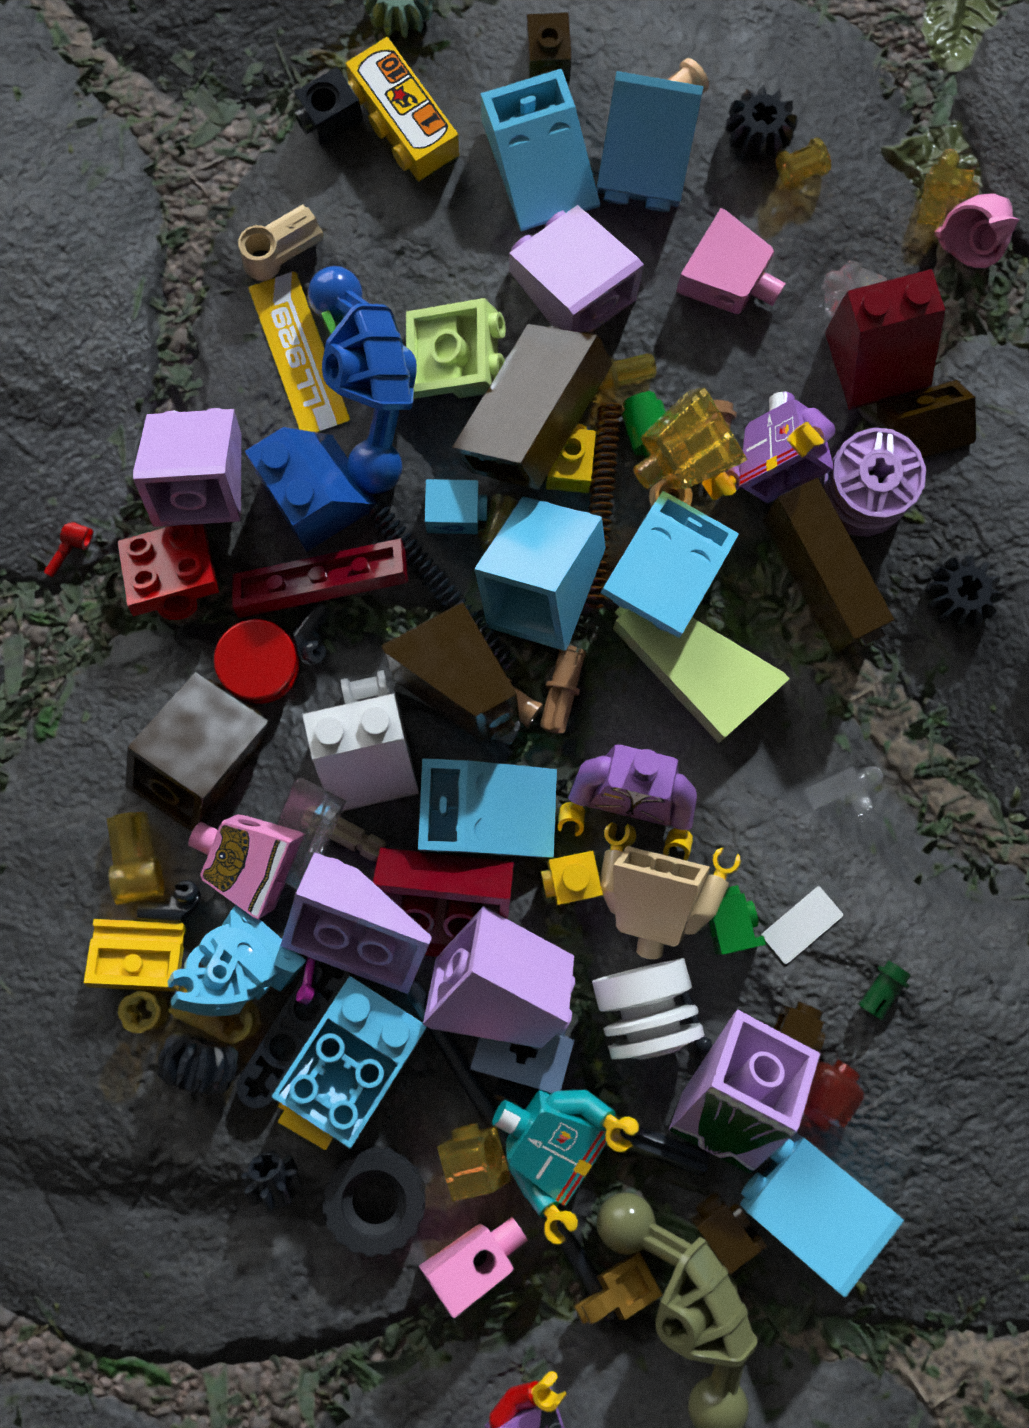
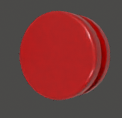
(256, 661)

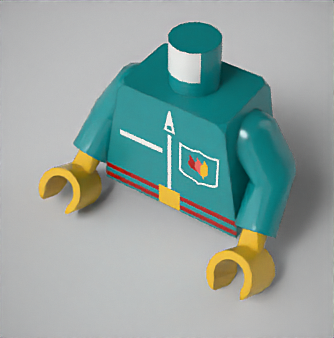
(555, 1147)

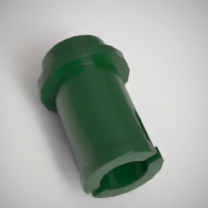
(885, 989)

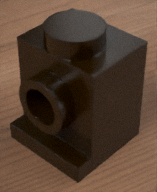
(802, 1025)
(726, 1232)

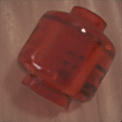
(833, 1095)

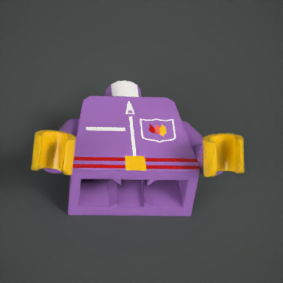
(781, 449)

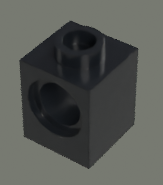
(327, 90)

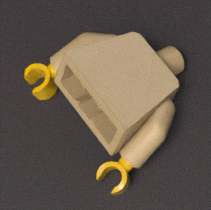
(659, 894)

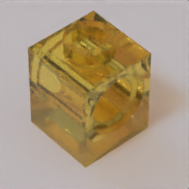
(473, 1162)

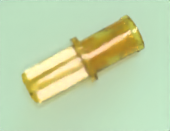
(629, 371)

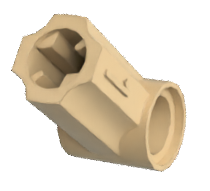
(281, 240)

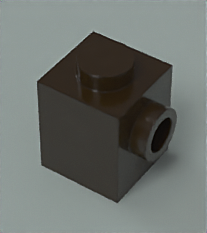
(548, 44)

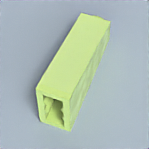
(703, 670)

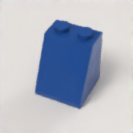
(309, 483)

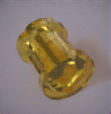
(803, 163)
(131, 1018)

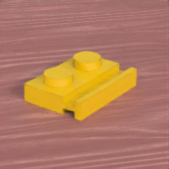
(134, 954)

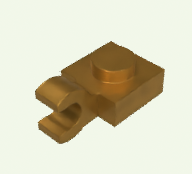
(625, 1290)

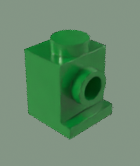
(734, 924)

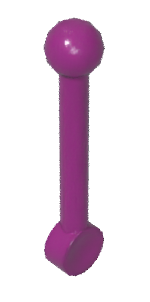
(306, 992)

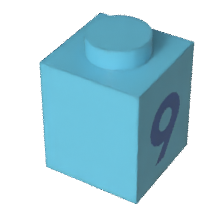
(454, 506)

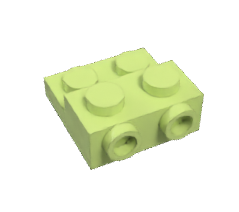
(455, 347)

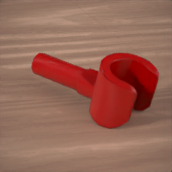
(71, 536)

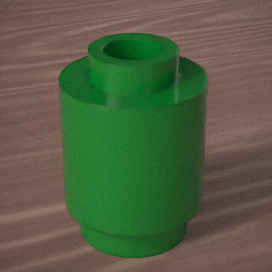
(639, 415)

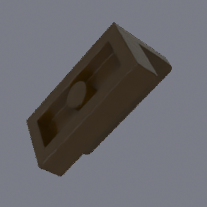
(933, 417)

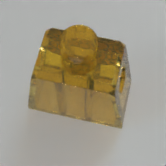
(688, 444)

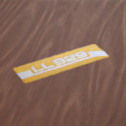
(297, 352)

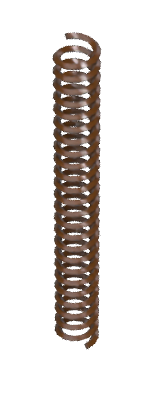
(607, 480)

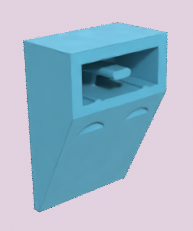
(539, 148)
(670, 564)
(487, 809)
(349, 1061)

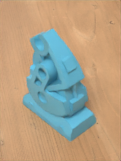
(240, 965)

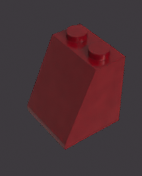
(887, 338)

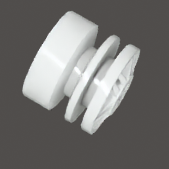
(648, 1009)

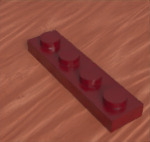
(319, 578)

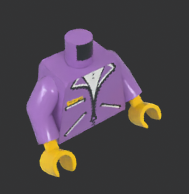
(638, 787)

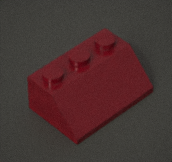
(443, 889)

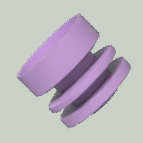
(859, 498)

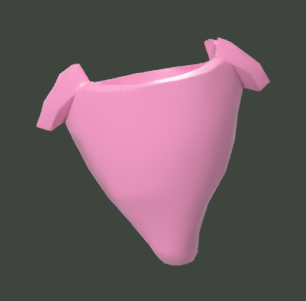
(978, 230)

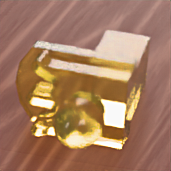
(942, 182)

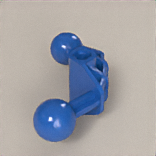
(369, 365)

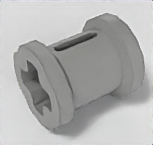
(365, 688)

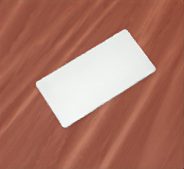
(802, 925)

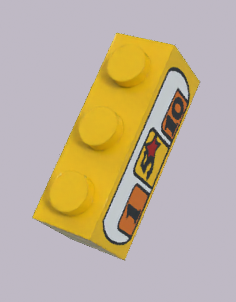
(402, 110)

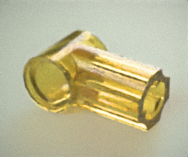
(134, 870)

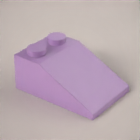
(354, 926)

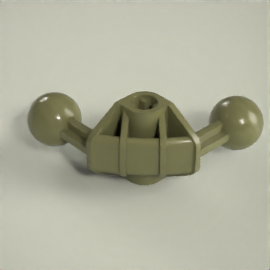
(698, 1311)

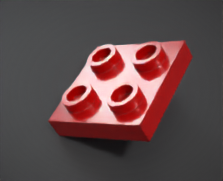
(167, 570)

